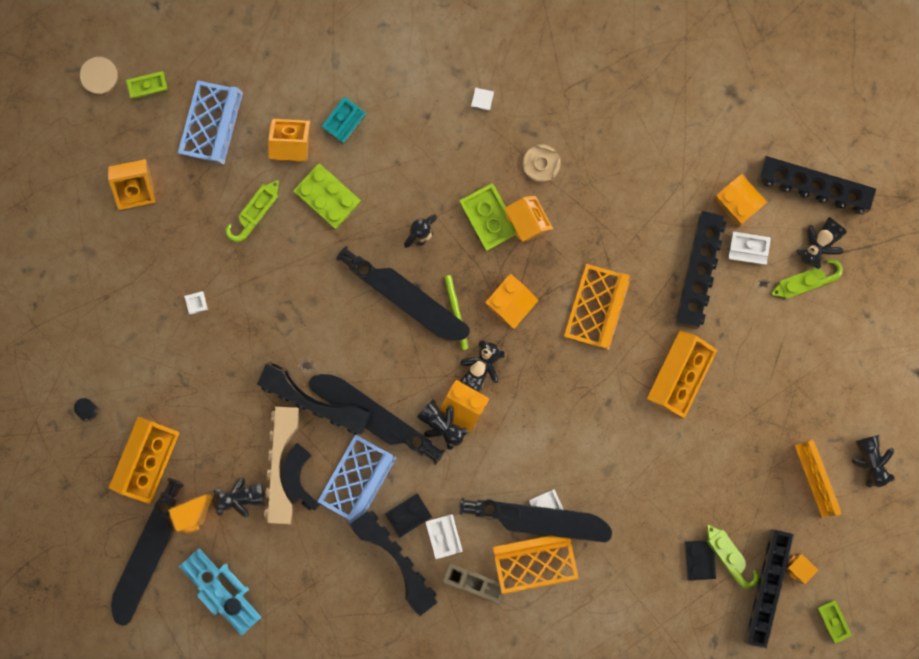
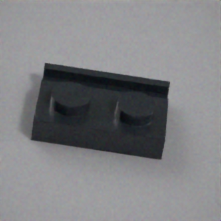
(408, 515)
(699, 561)

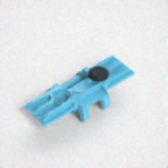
(214, 594)

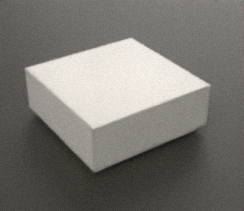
(482, 99)
(196, 303)

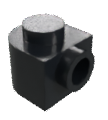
(86, 409)

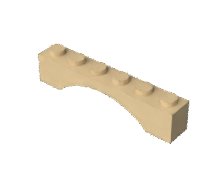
(285, 424)

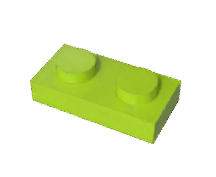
(147, 85)
(834, 621)

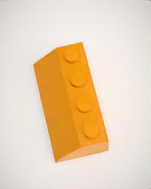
(682, 374)
(144, 460)

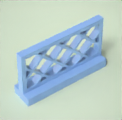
(225, 126)
(373, 483)

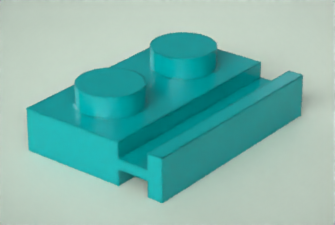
(344, 120)

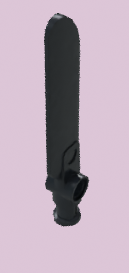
(408, 298)
(382, 422)
(541, 520)
(144, 557)

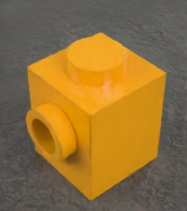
(800, 568)

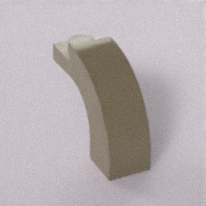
(474, 583)

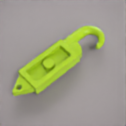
(255, 210)
(807, 281)
(729, 556)

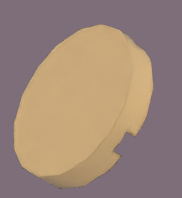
(99, 75)
(541, 163)

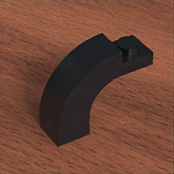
(291, 473)

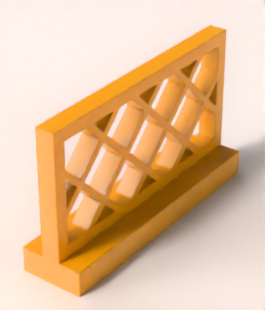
(612, 314)
(817, 479)
(529, 547)

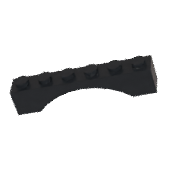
(279, 381)
(416, 592)

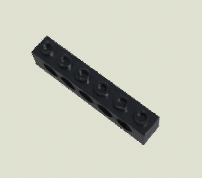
(864, 193)
(684, 315)
(768, 588)

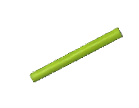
(454, 306)

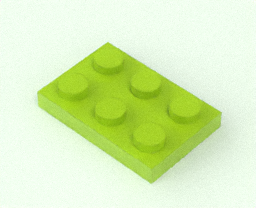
(327, 196)
(488, 216)

